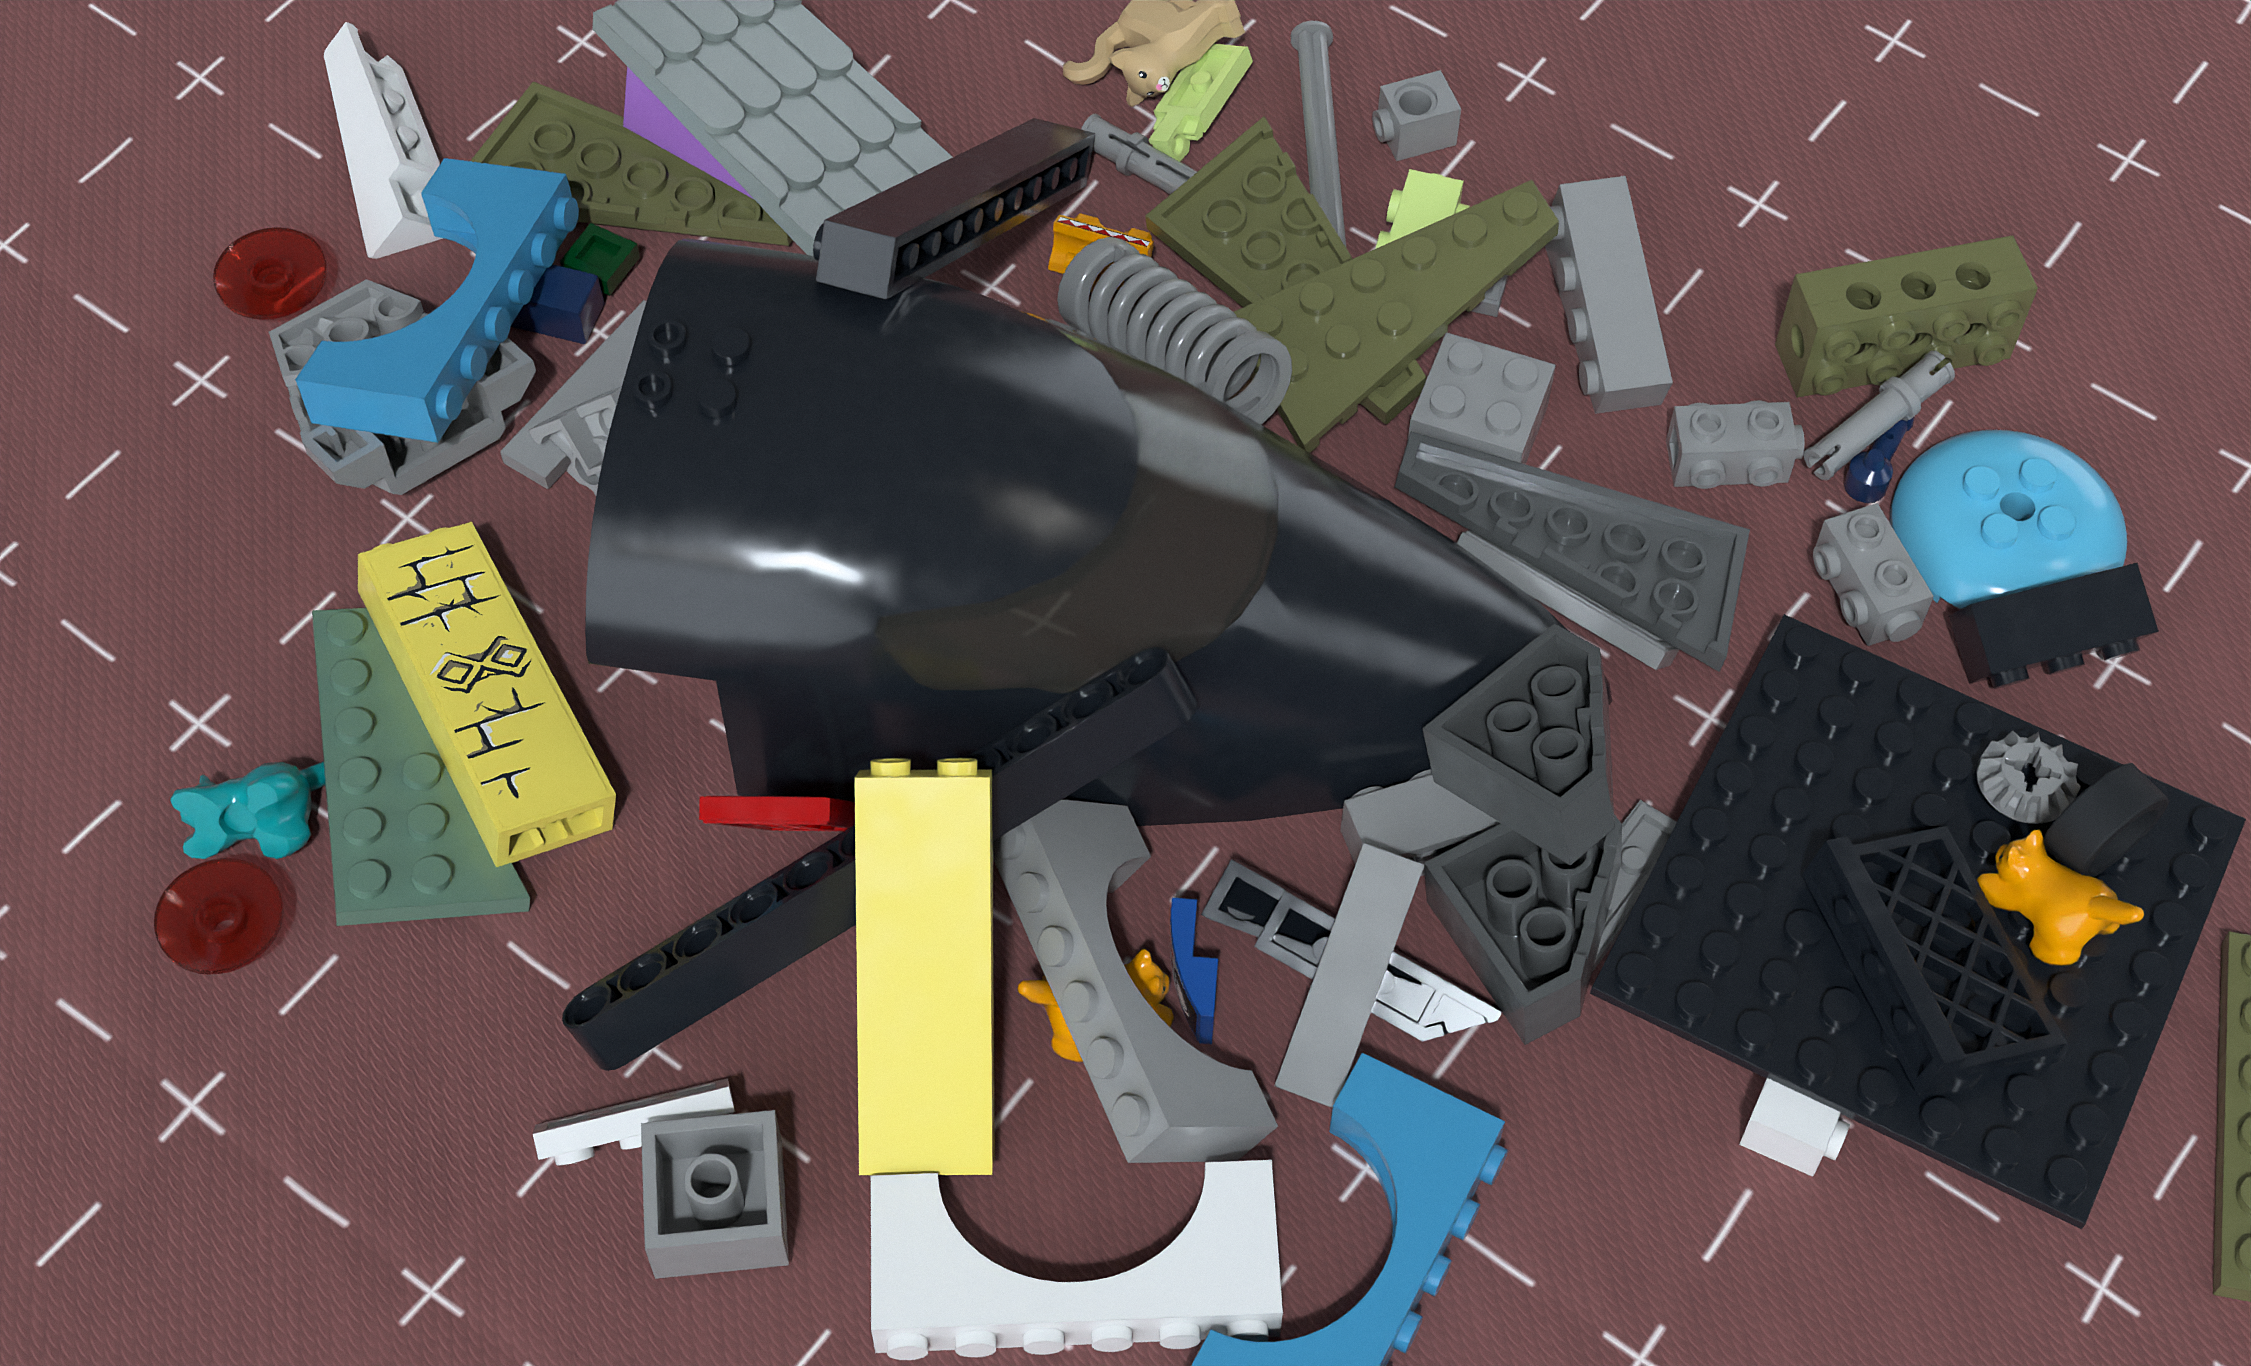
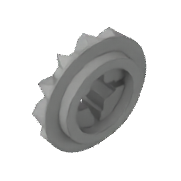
(2004, 784)

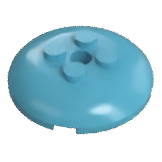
(2005, 516)

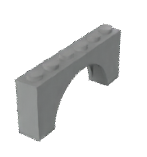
(1153, 1085)

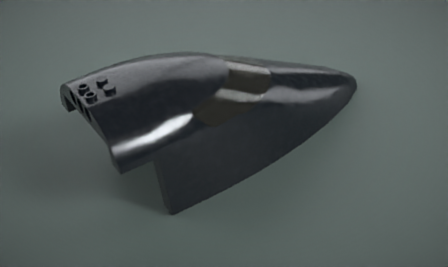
(964, 511)

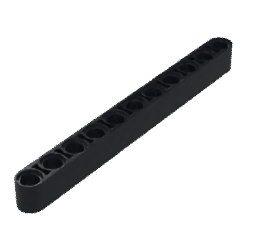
(817, 893)

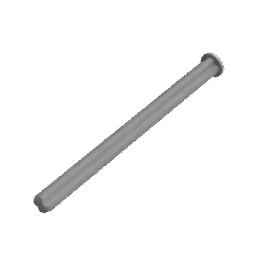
(1312, 43)

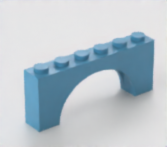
(421, 374)
(1429, 1162)

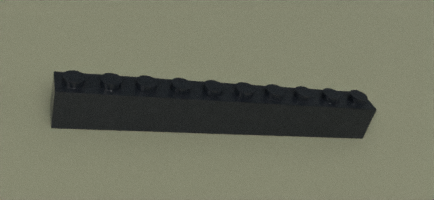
(951, 208)

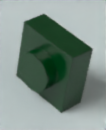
(602, 254)

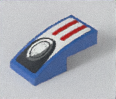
(1193, 976)

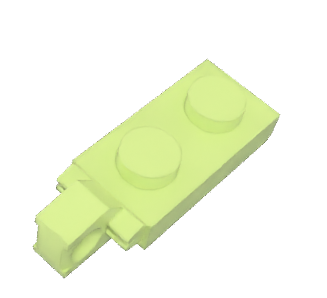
(1197, 98)

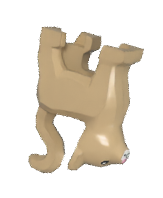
(1160, 40)

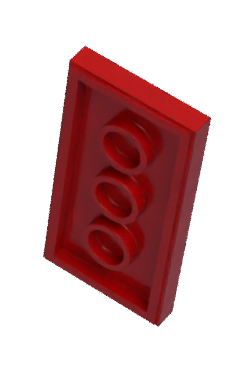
(778, 813)

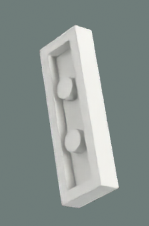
(574, 1136)

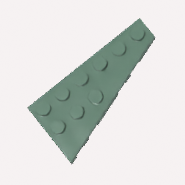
(393, 811)

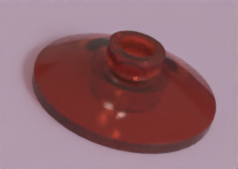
(270, 273)
(208, 896)

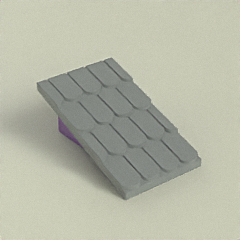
(764, 104)

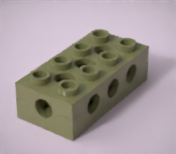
(1885, 314)

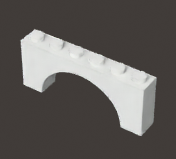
(947, 1296)

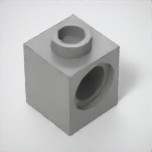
(1417, 115)

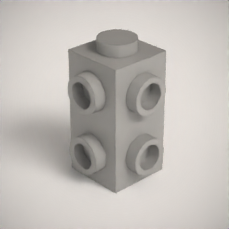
(1733, 444)
(1872, 575)

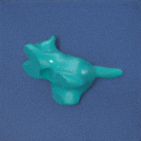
(264, 805)

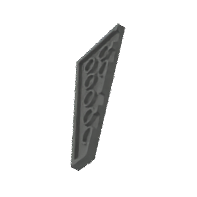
(1630, 554)

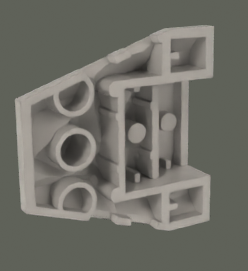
(380, 459)

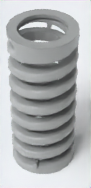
(1208, 341)

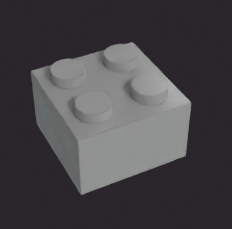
(1484, 398)
(714, 1194)

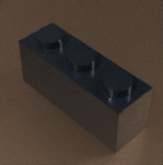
(2054, 626)

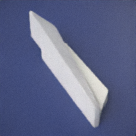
(383, 145)

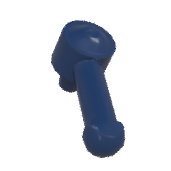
(1872, 471)

